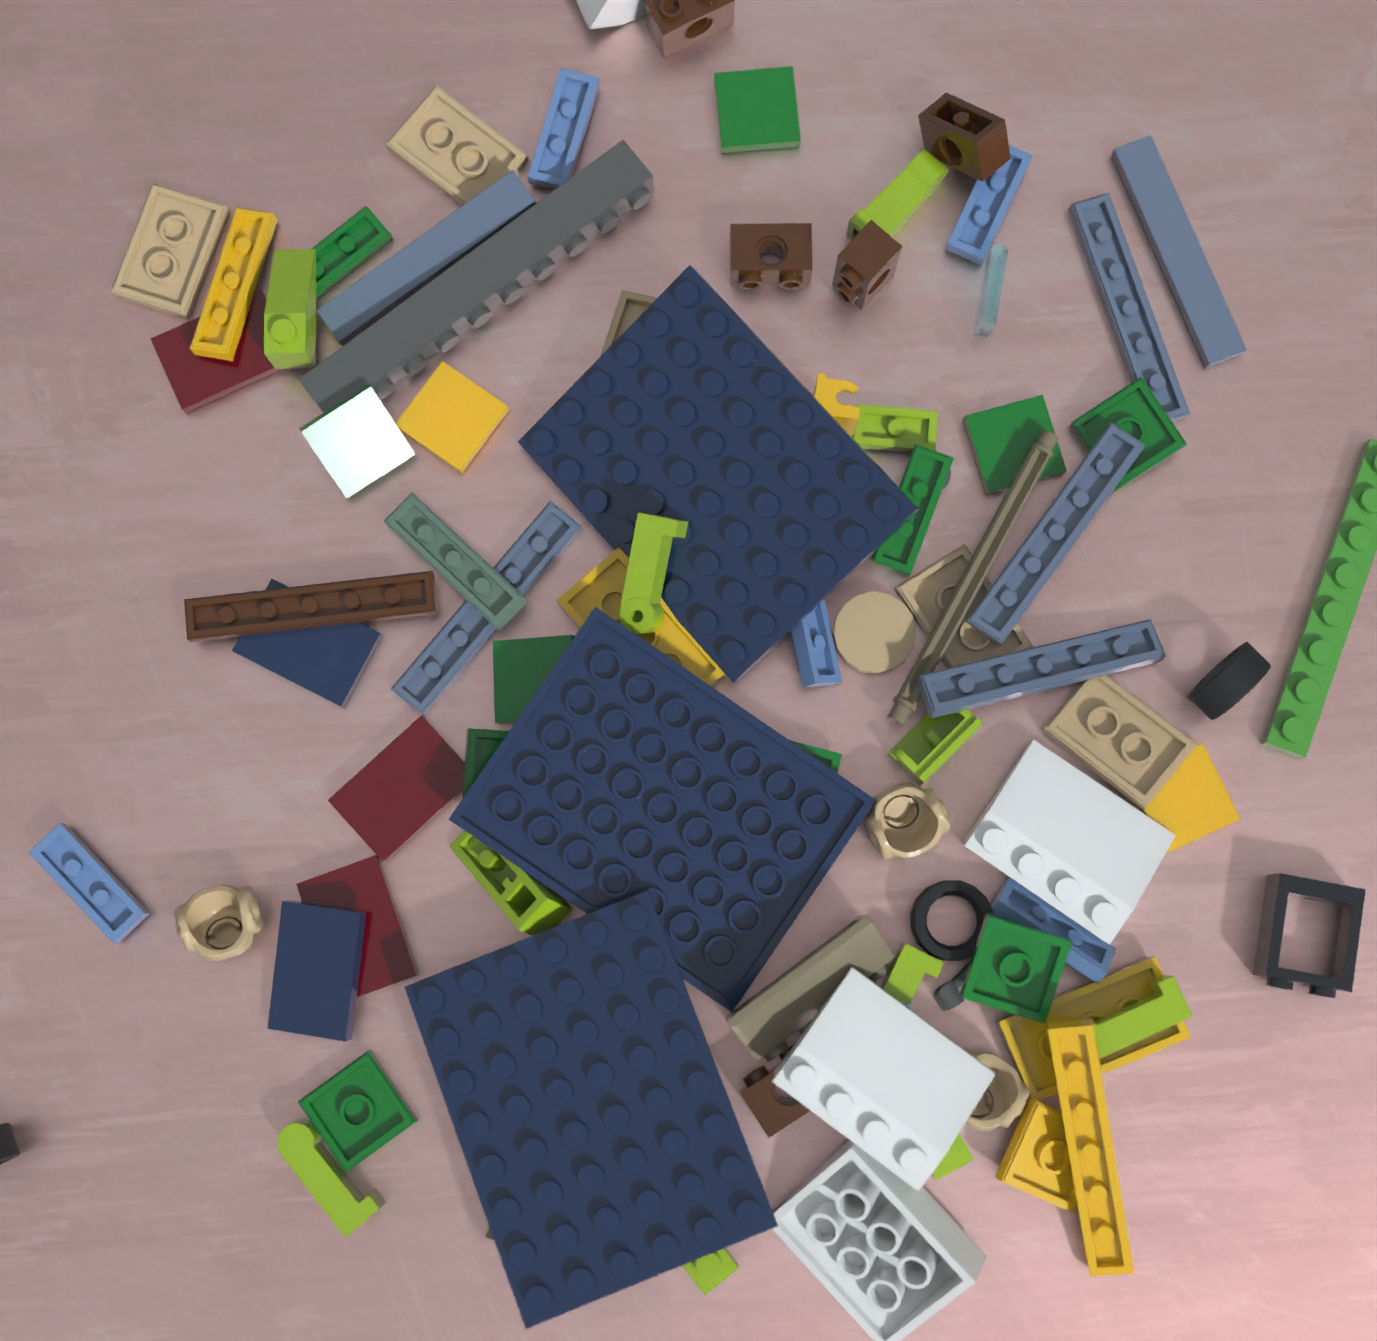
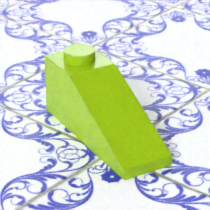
(291, 310)
(519, 895)

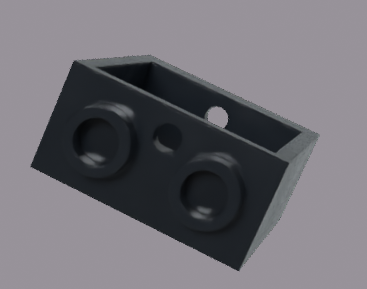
(1271, 928)

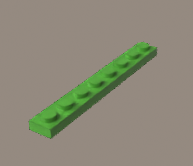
(1328, 614)

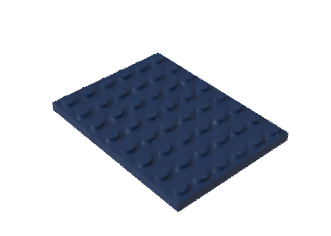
(718, 433)
(663, 785)
(589, 1109)

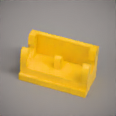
(826, 391)

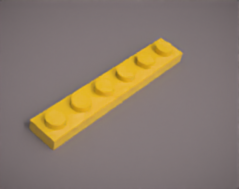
(1091, 1147)

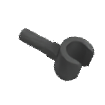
(948, 994)

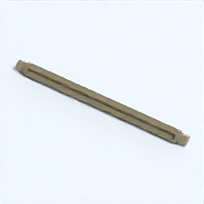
(974, 575)

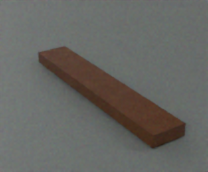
(310, 606)

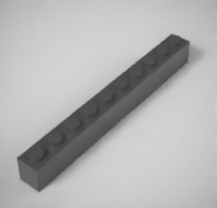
(484, 279)

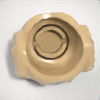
(906, 821)
(219, 922)
(1002, 1098)

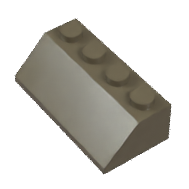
(803, 989)

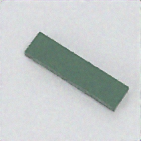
(456, 561)

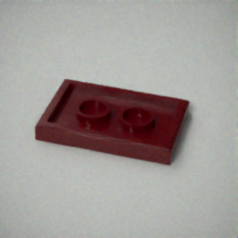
(204, 379)
(401, 789)
(364, 887)

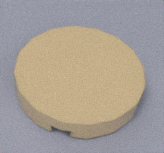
(874, 632)

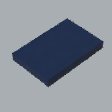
(316, 658)
(317, 970)

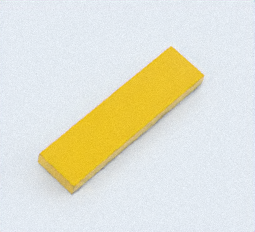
(233, 284)

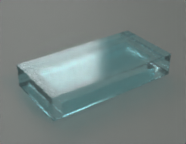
(991, 290)

